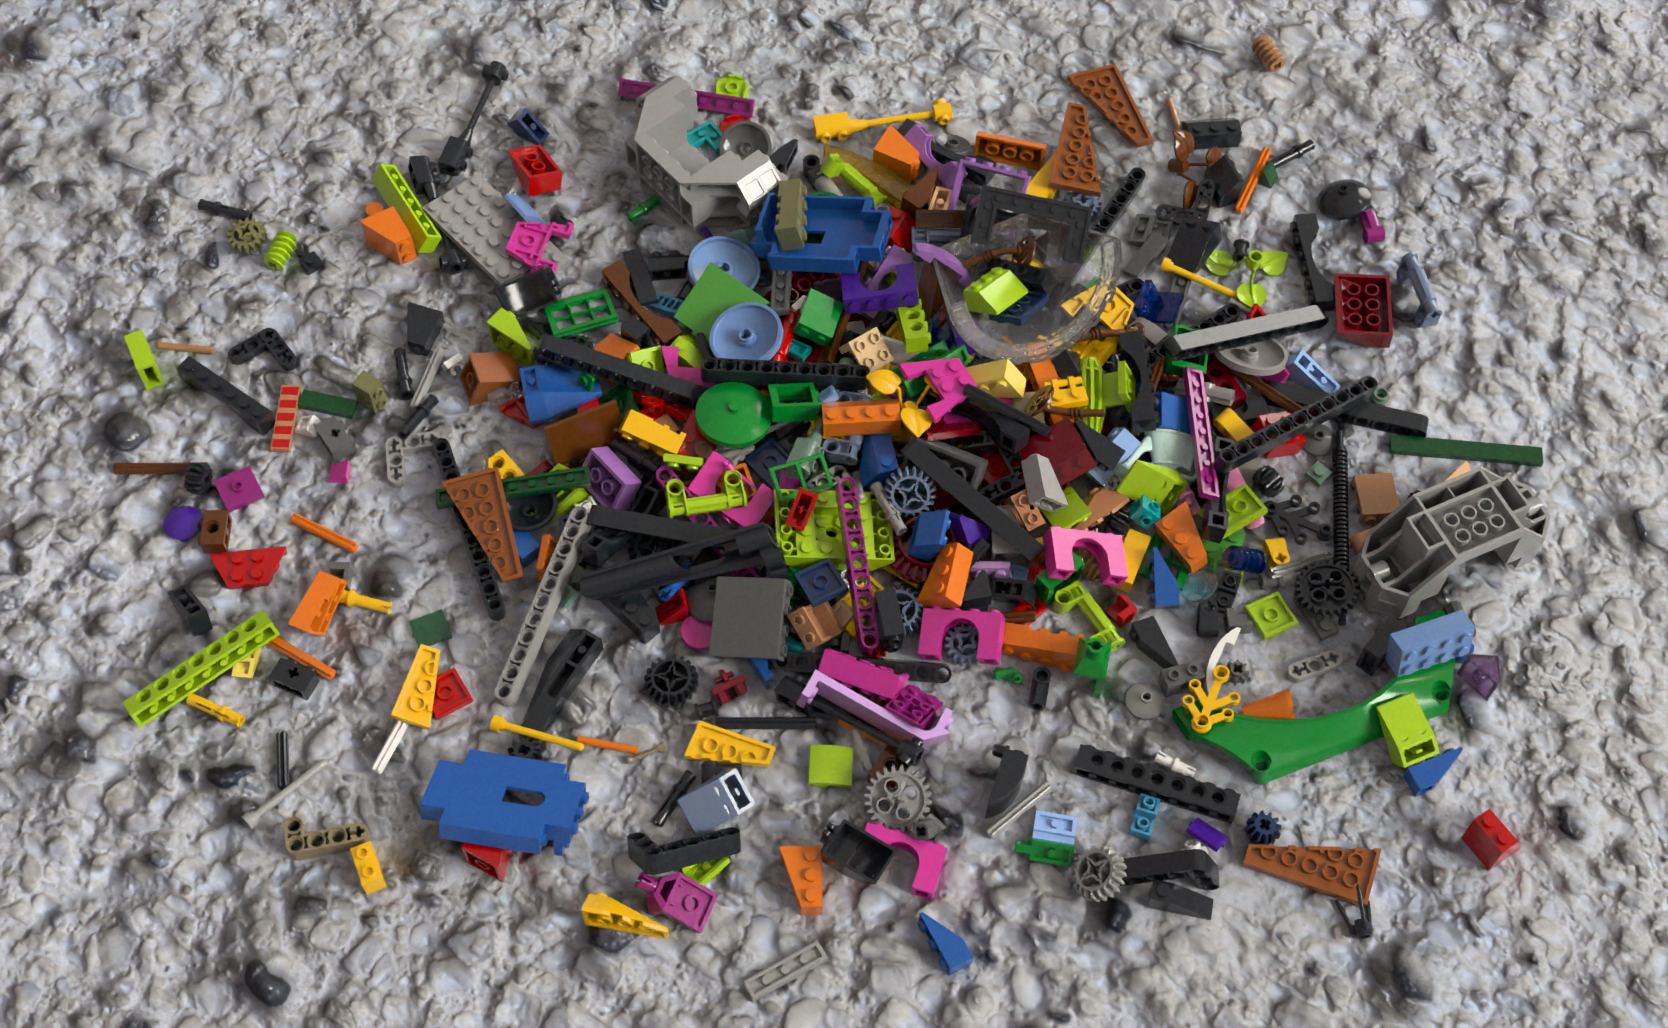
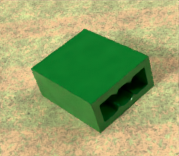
(818, 317)

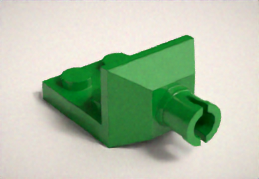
(1092, 662)

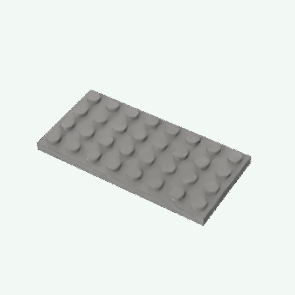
(481, 226)

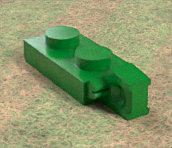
(1046, 851)

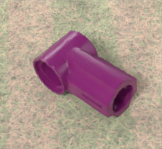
(1372, 230)

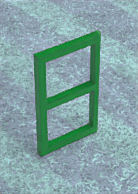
(796, 463)

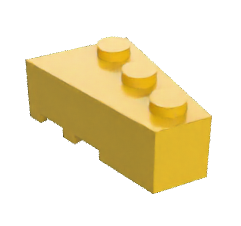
(650, 434)

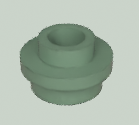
(1382, 392)

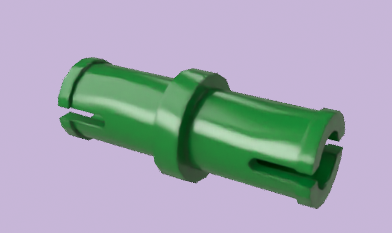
(643, 208)

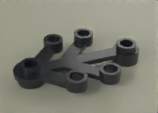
(1294, 519)

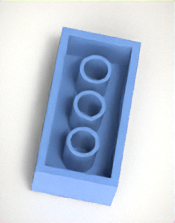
(1429, 643)

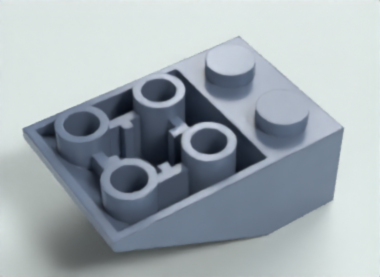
(715, 801)

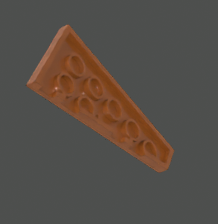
(1111, 97)
(1075, 159)
(485, 510)
(1319, 868)

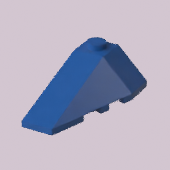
(877, 459)

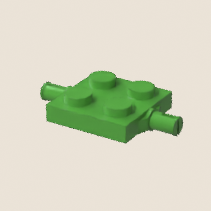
(1215, 550)

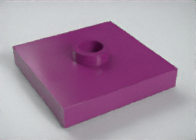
(239, 489)

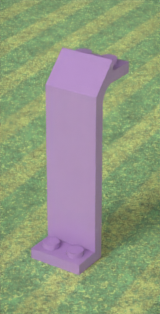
(874, 713)

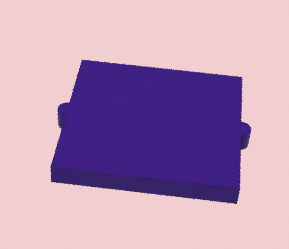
(1207, 834)

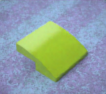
(830, 766)
(705, 871)

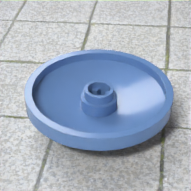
(727, 254)
(746, 332)

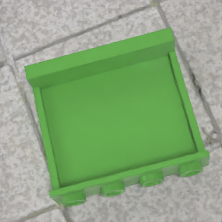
(710, 298)

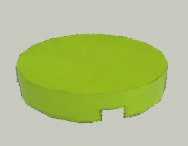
(732, 85)

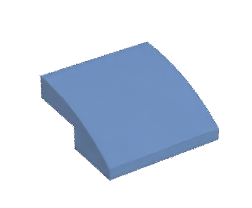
(524, 208)

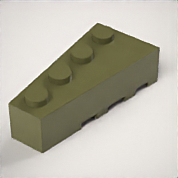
(791, 214)

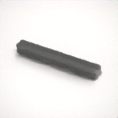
(1296, 566)

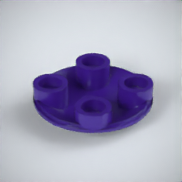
(182, 523)

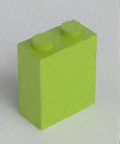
(144, 359)

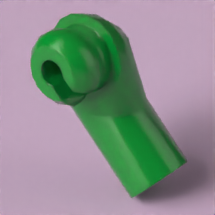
(1010, 674)

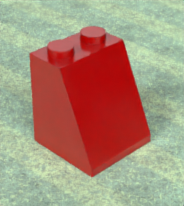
(1490, 839)
(487, 859)

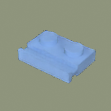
(1054, 827)

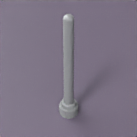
(856, 477)
(252, 818)

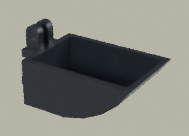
(529, 291)
(1008, 779)
(855, 852)

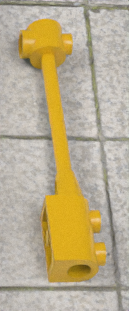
(841, 126)

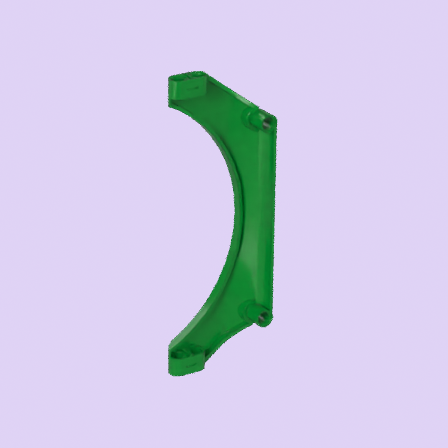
(1288, 745)

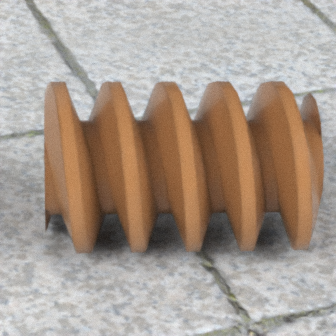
(1268, 53)
(1091, 566)

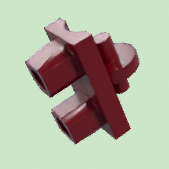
(737, 684)

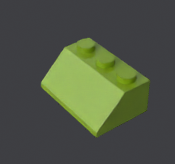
(994, 292)

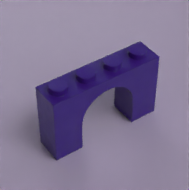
(900, 294)

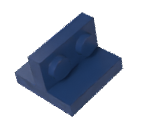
(820, 583)

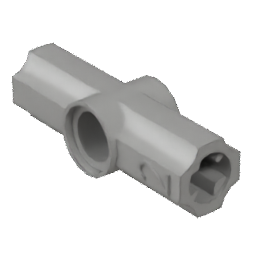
(1213, 393)

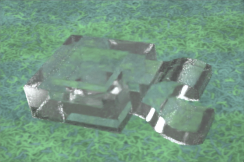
(502, 396)

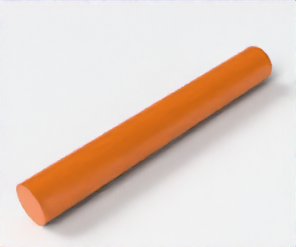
(608, 745)

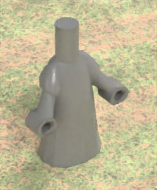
(734, 454)

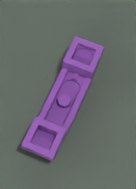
(929, 252)

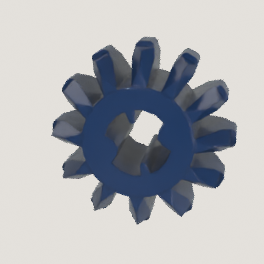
(1266, 821)

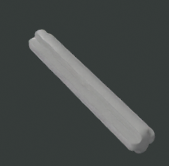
(427, 378)
(1018, 810)

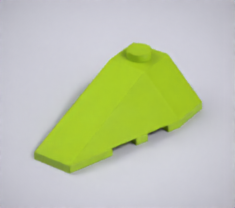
(688, 351)

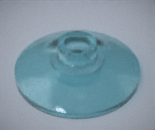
(1200, 585)

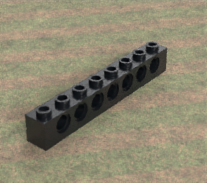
(1183, 799)

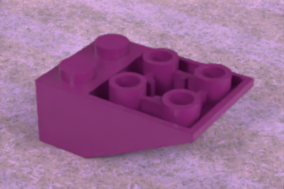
(915, 707)

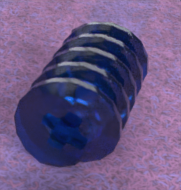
(1244, 559)

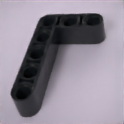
(682, 853)
(1173, 865)

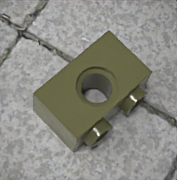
(369, 392)

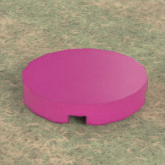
(696, 634)

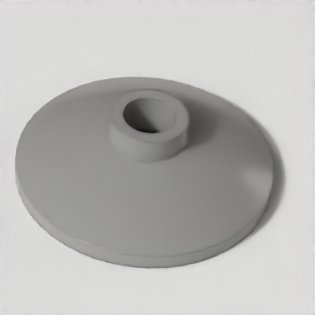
(1144, 708)

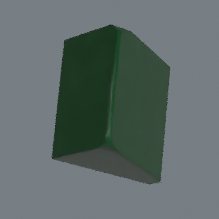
(1268, 175)

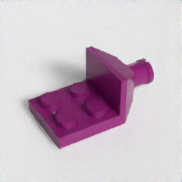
(678, 899)

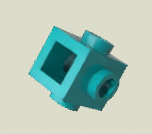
(1145, 512)

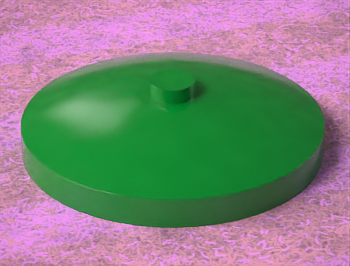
(733, 415)

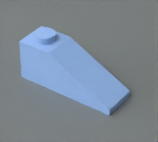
(1309, 373)

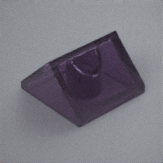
(1481, 673)

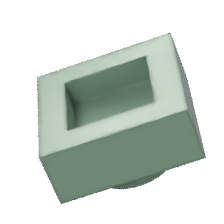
(1318, 474)
(569, 596)

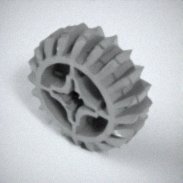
(1109, 873)

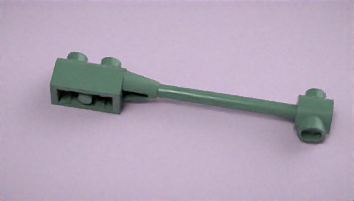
(811, 445)

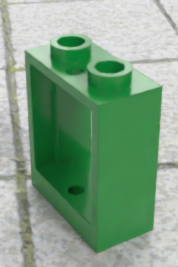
(1177, 367)
(793, 411)
(1048, 586)

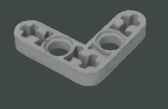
(403, 448)

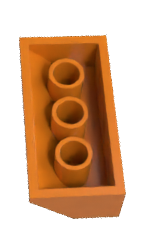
(1011, 150)
(861, 417)

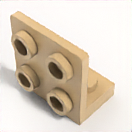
(869, 350)

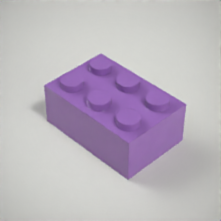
(611, 479)

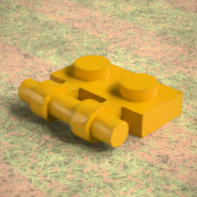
(1069, 397)

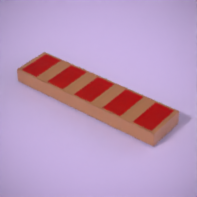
(286, 418)

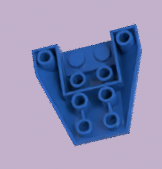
(553, 391)

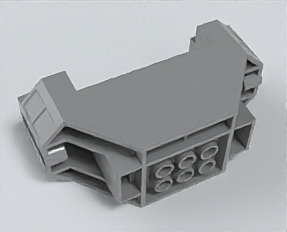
(689, 186)
(1442, 527)

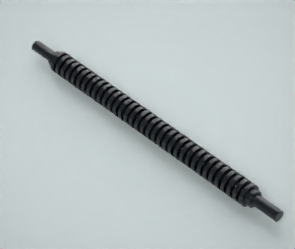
(1340, 508)

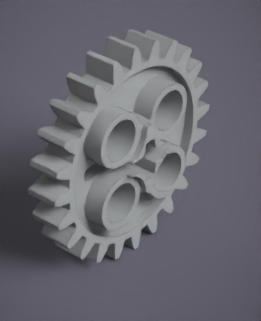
(915, 804)

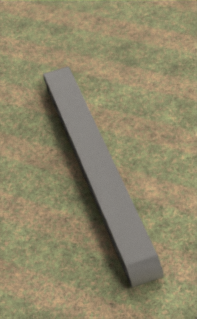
(545, 613)

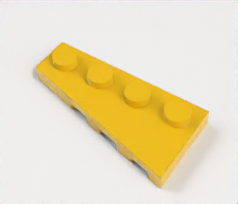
(418, 691)
(725, 746)

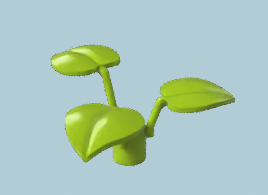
(1271, 262)

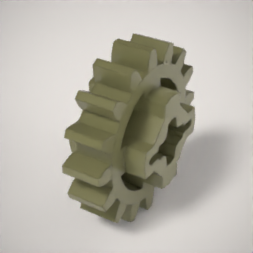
(247, 236)

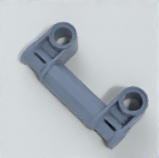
(932, 235)
(1412, 272)
(845, 449)

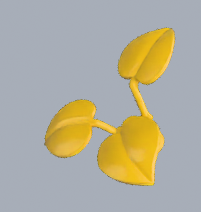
(913, 418)

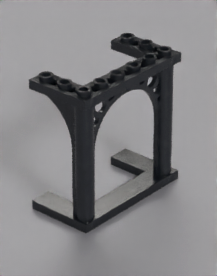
(1004, 204)

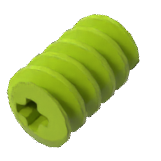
(280, 250)

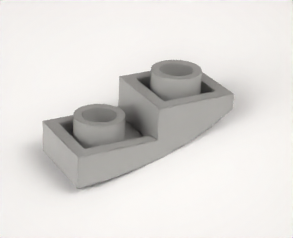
(1153, 333)

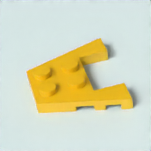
(1116, 315)

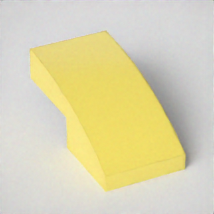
(246, 667)

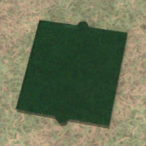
(430, 629)

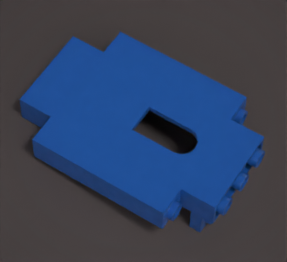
(850, 230)
(471, 808)

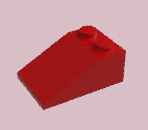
(535, 170)

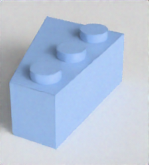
(1123, 439)

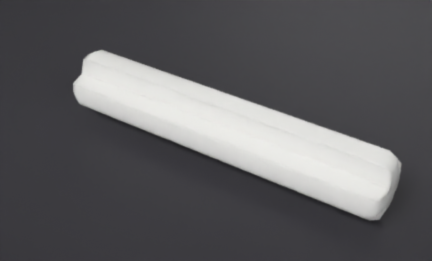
(389, 746)

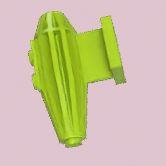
(1105, 389)

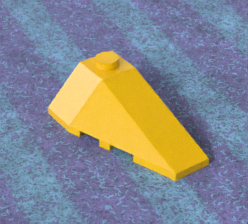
(610, 914)

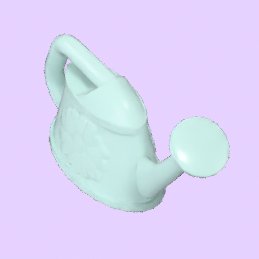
(1167, 449)

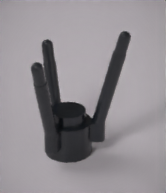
(1363, 926)

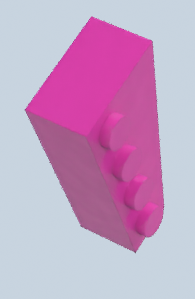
(862, 674)

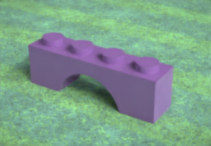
(921, 141)
(894, 256)

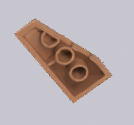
(1101, 504)

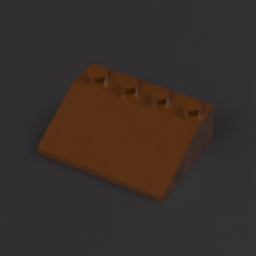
(574, 437)

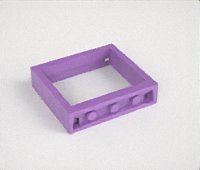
(987, 166)

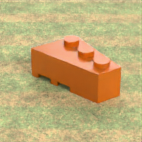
(319, 604)
(804, 873)

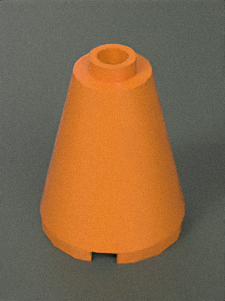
(1271, 707)

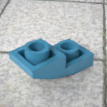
(1144, 816)

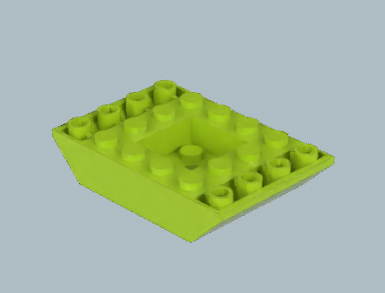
(814, 545)

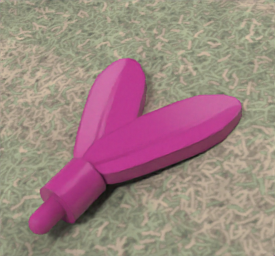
(728, 466)

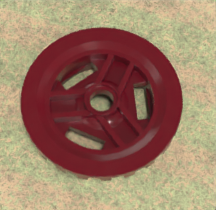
(909, 566)

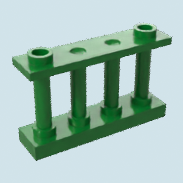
(935, 352)

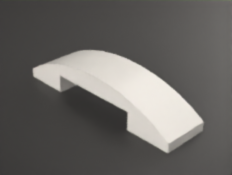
(1225, 644)

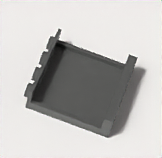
(751, 618)

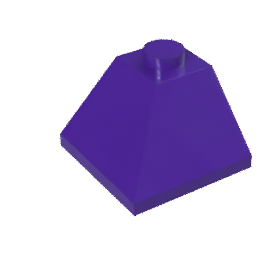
(968, 530)

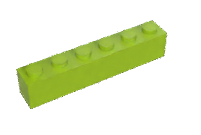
(398, 194)

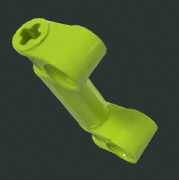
(835, 166)
(733, 496)
(1076, 596)

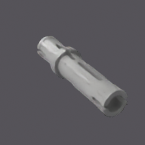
(892, 515)

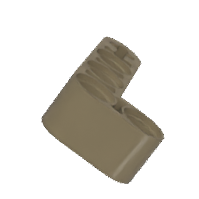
(328, 836)

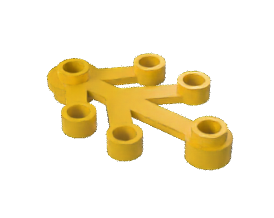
(1210, 703)

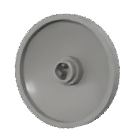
(1255, 359)

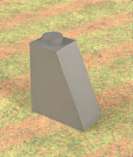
(1042, 484)

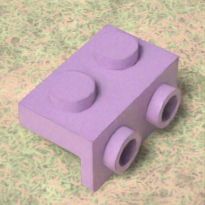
(992, 569)

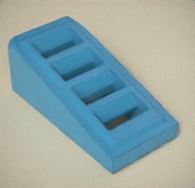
(669, 312)

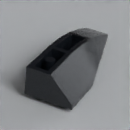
(561, 677)

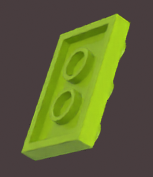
(676, 462)
(1242, 509)

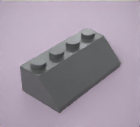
(963, 463)

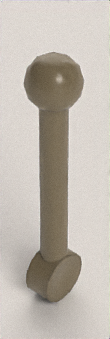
(661, 749)

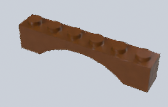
(618, 280)

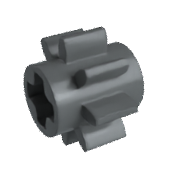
(1237, 672)

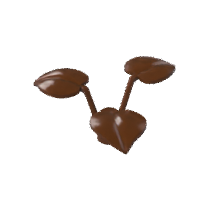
(1182, 147)

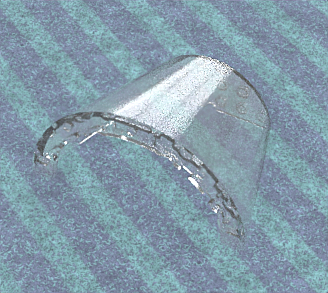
(1072, 307)

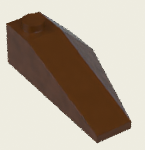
(930, 290)

